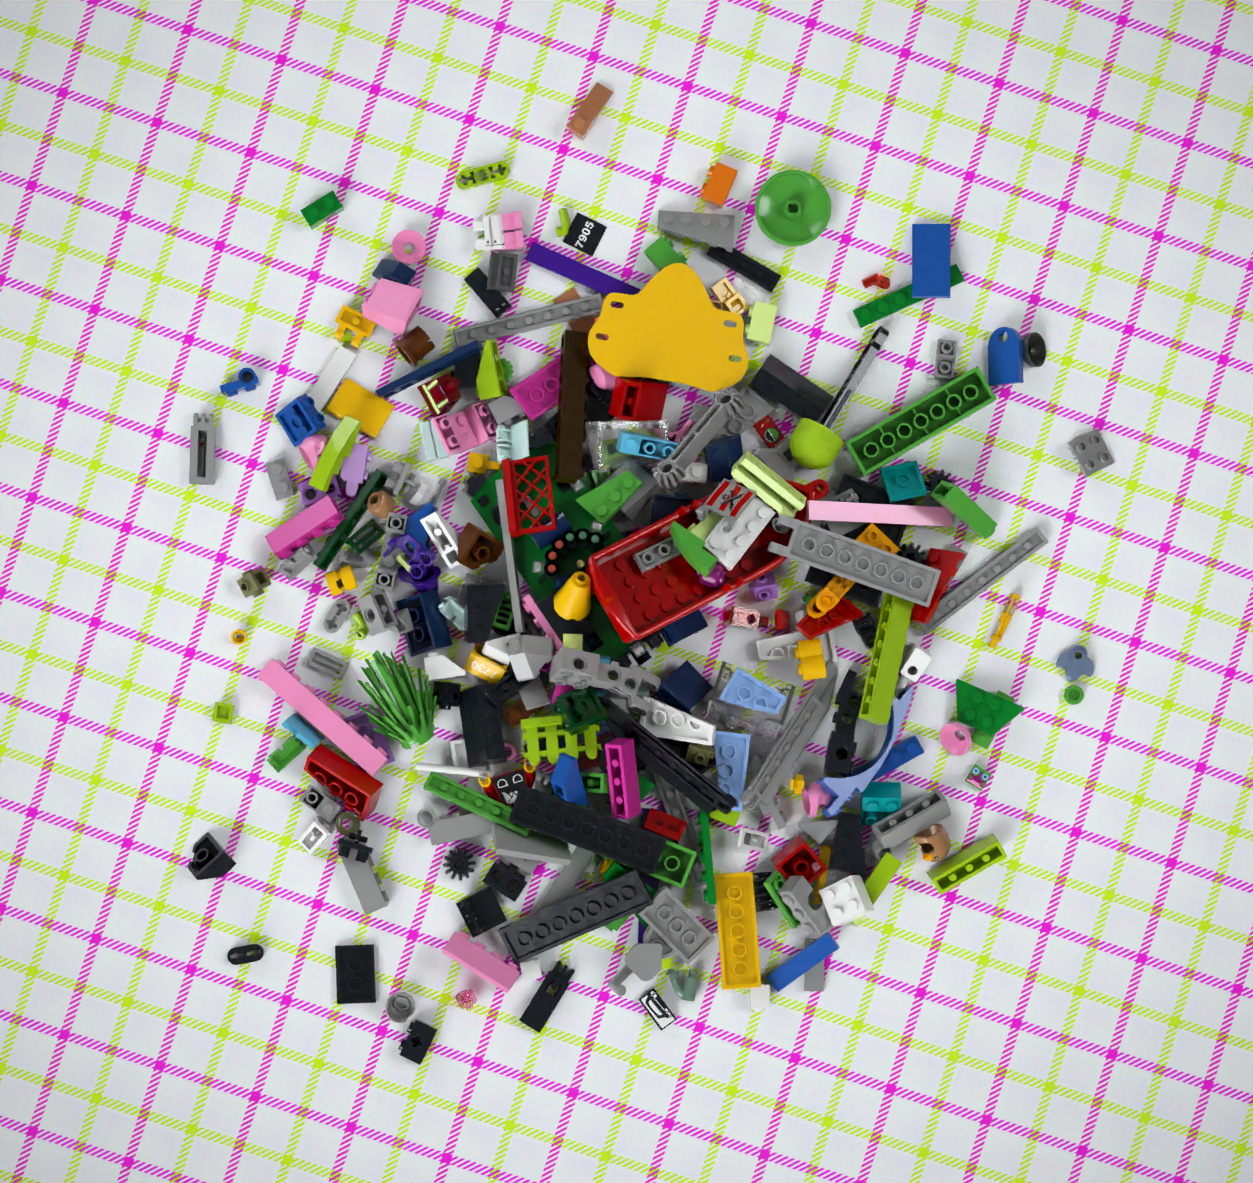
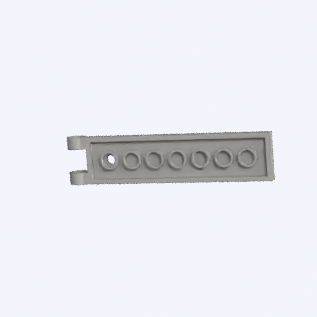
(858, 562)

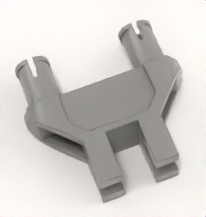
(776, 460)

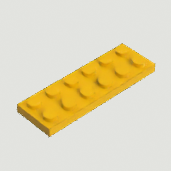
(737, 931)

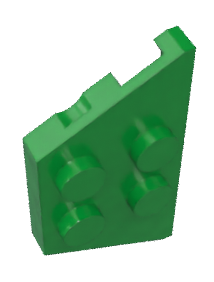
(983, 709)

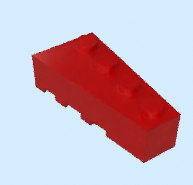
(344, 780)

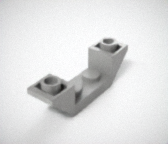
(388, 566)

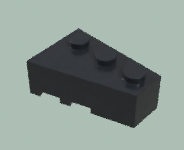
(847, 845)

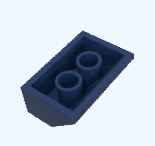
(429, 624)

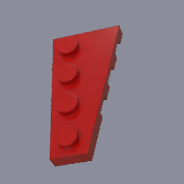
(946, 562)

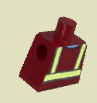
(441, 394)

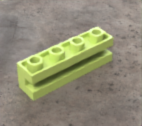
(768, 485)

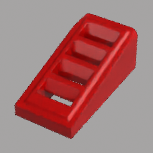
(782, 620)

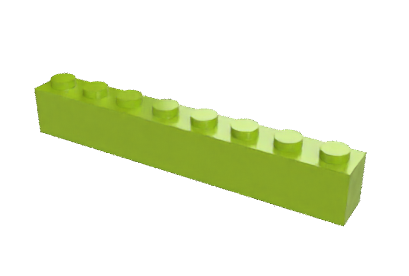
(886, 659)

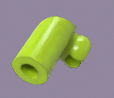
(565, 223)
(361, 629)

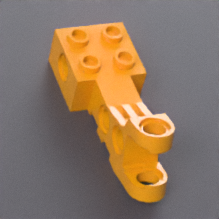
(838, 586)

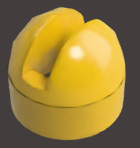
(238, 640)

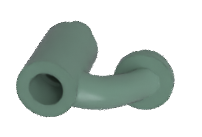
(690, 984)

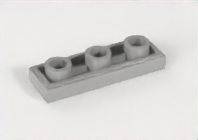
(654, 556)

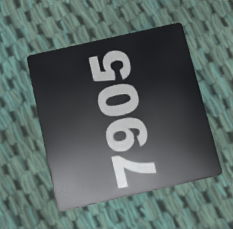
(584, 234)

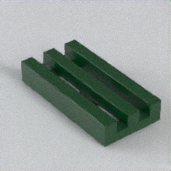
(354, 546)

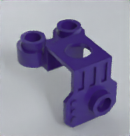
(419, 558)

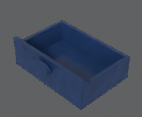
(666, 505)

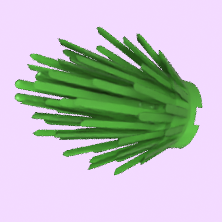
(406, 710)

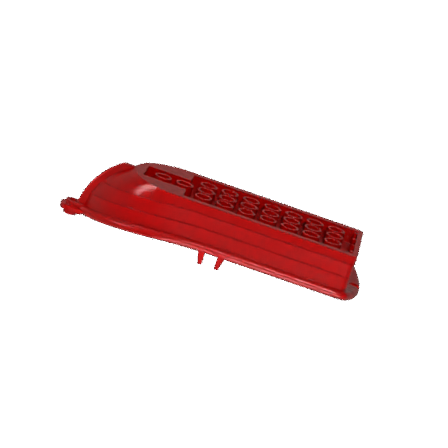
(653, 599)

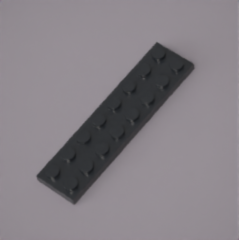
(587, 829)
(576, 916)

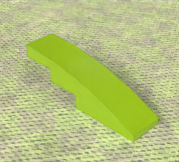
(337, 448)
(880, 878)

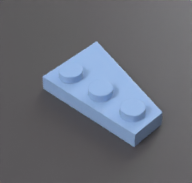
(751, 693)

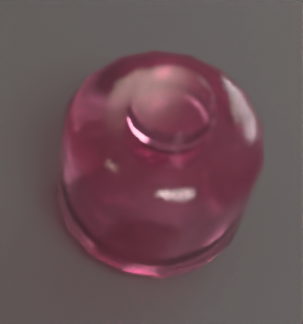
(466, 999)

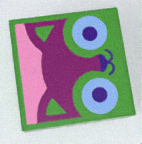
(978, 777)

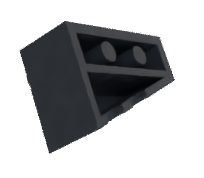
(480, 608)

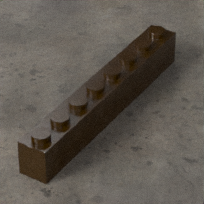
(571, 407)

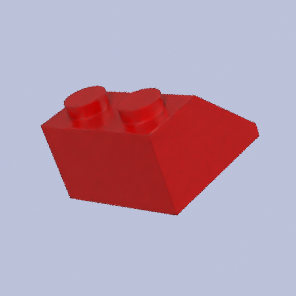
(797, 860)

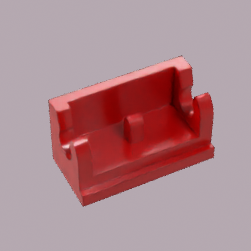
(665, 824)

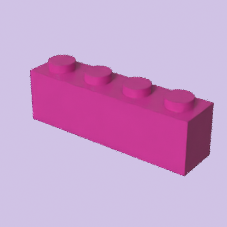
(304, 527)
(623, 778)

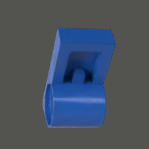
(232, 388)

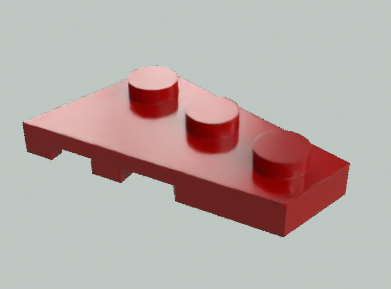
(839, 615)

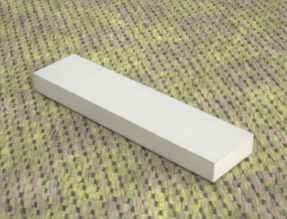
(331, 377)

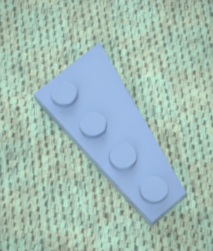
(731, 763)

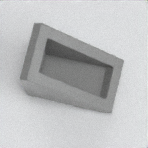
(818, 830)

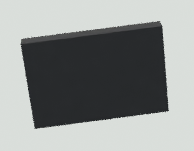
(355, 974)

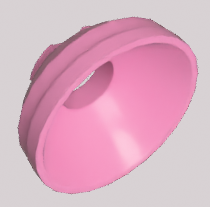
(408, 237)
(952, 741)

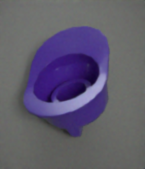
(426, 583)

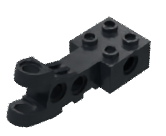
(842, 738)

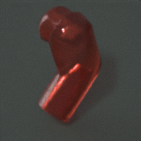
(876, 279)

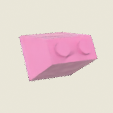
(392, 305)

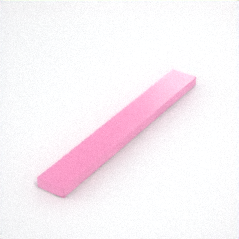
(878, 513)

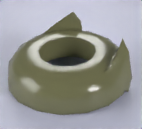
(347, 815)

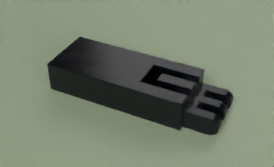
(543, 1002)

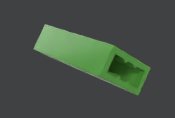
(964, 509)

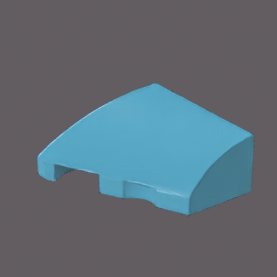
(303, 731)

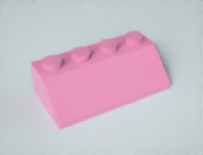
(481, 961)

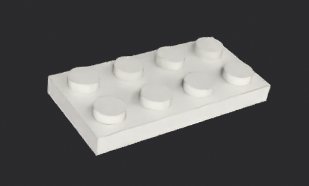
(731, 546)

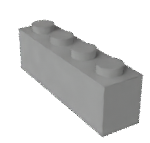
(365, 881)

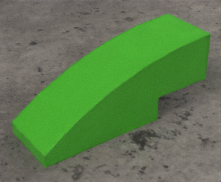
(693, 549)

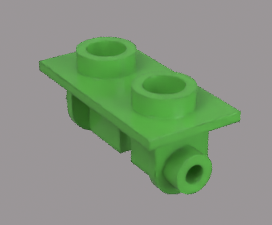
(292, 748)

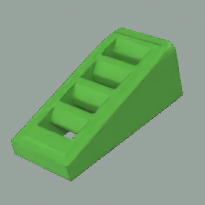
(507, 597)

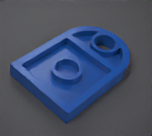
(1005, 358)

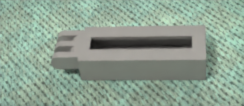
(202, 457)

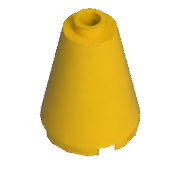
(574, 597)

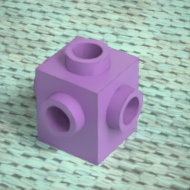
(763, 587)

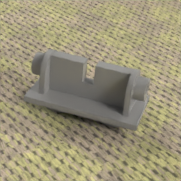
(298, 562)

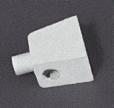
(915, 657)

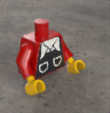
(506, 786)

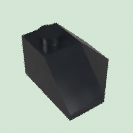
(210, 859)

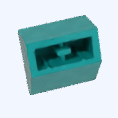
(879, 801)

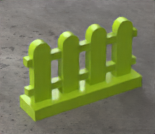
(550, 724)

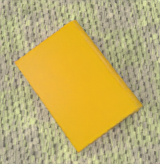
(361, 405)

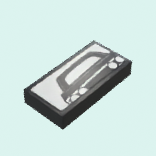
(657, 1009)

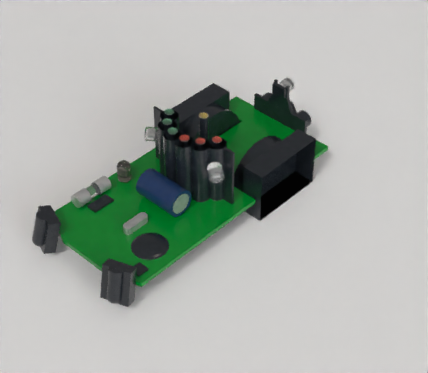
(559, 552)

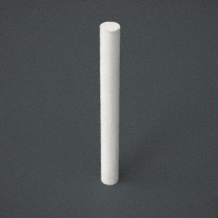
(453, 770)

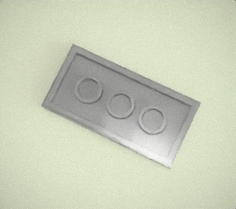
(533, 847)

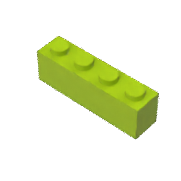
(966, 864)

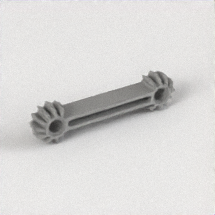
(672, 469)

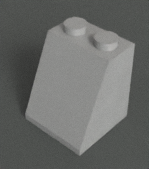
(642, 496)

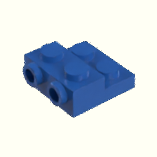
(300, 419)

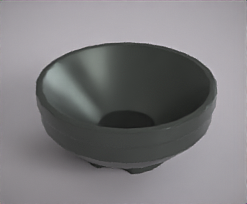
(1034, 350)

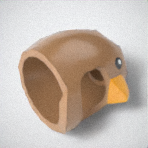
(933, 843)

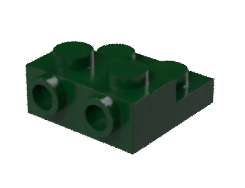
(579, 710)

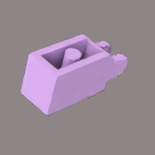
(354, 468)

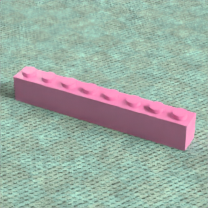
(323, 718)

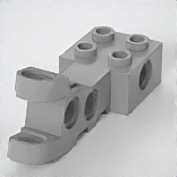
(585, 670)

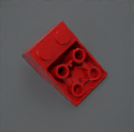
(638, 399)

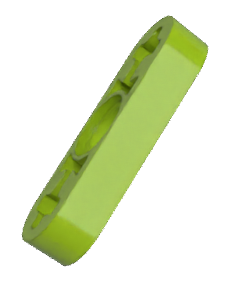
(494, 166)

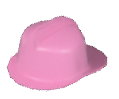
(602, 378)

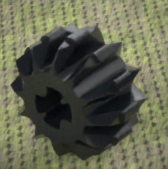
(933, 480)
(917, 556)
(461, 870)

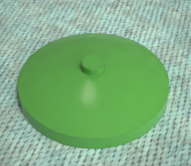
(792, 208)

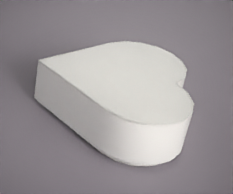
(419, 494)

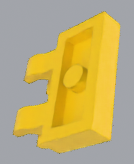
(354, 321)

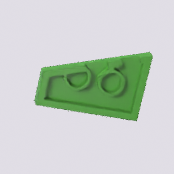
(610, 497)

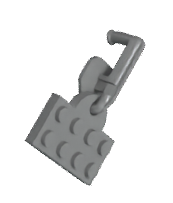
(674, 929)

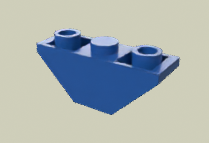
(415, 527)
(568, 781)

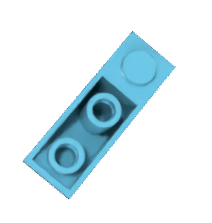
(644, 445)

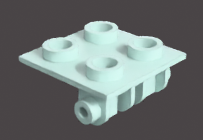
(512, 441)

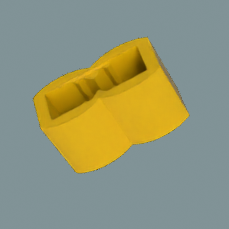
(811, 659)

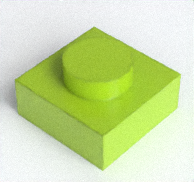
(223, 713)

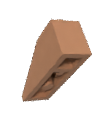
(589, 111)

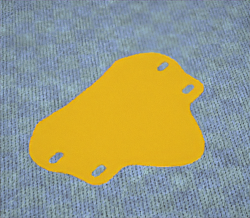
(670, 334)

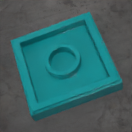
(903, 481)

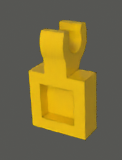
(480, 463)
(797, 784)

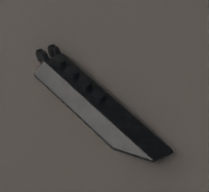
(667, 762)

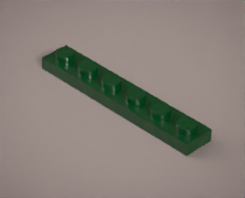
(352, 517)

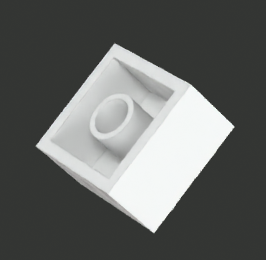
(846, 900)

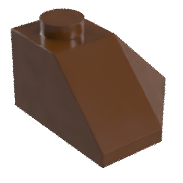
(477, 547)

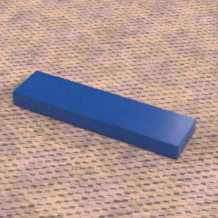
(802, 961)

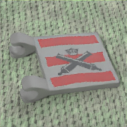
(728, 501)

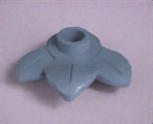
(1075, 666)

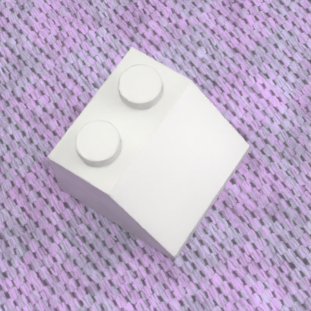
(442, 668)

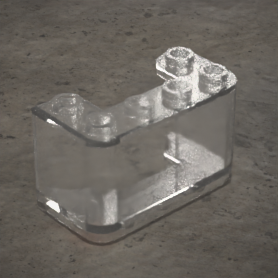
(742, 718)

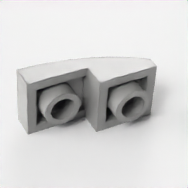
(945, 360)

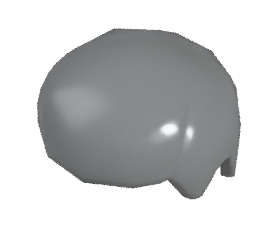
(400, 1007)

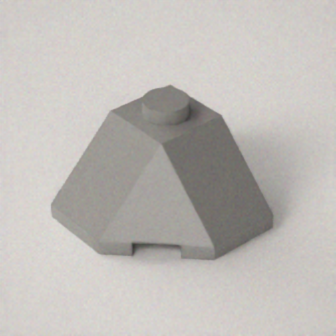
(529, 654)

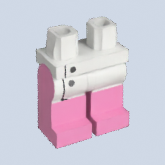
(495, 233)

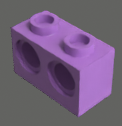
(304, 487)

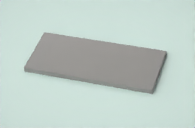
(533, 694)

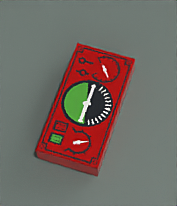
(768, 431)

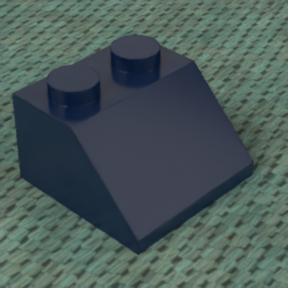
(721, 456)

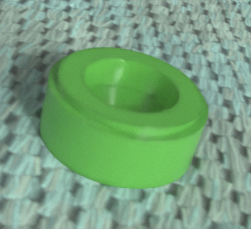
(1073, 695)

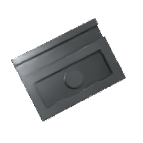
(502, 271)

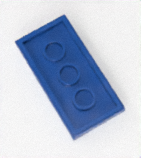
(931, 260)

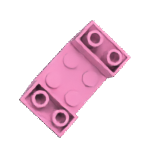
(465, 428)

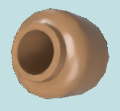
(381, 504)

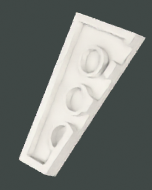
(782, 646)
(675, 724)

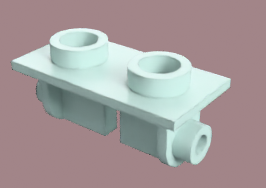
(450, 607)

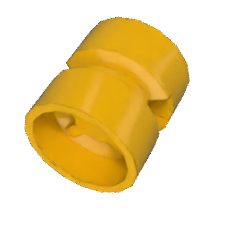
(348, 580)

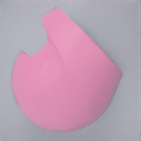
(312, 448)
(812, 797)

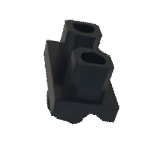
(363, 851)

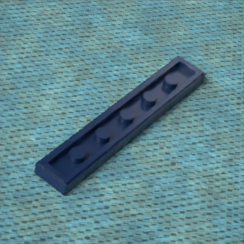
(429, 369)

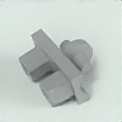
(402, 469)

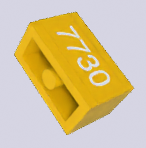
(485, 667)

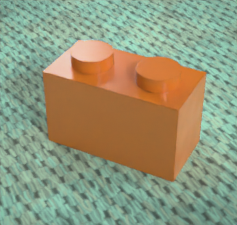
(719, 184)

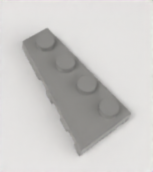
(703, 227)

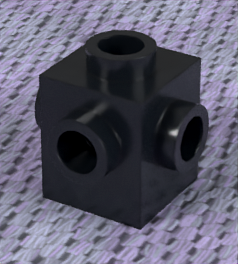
(447, 694)

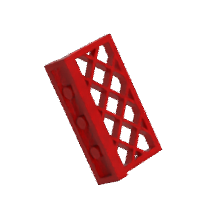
(513, 501)

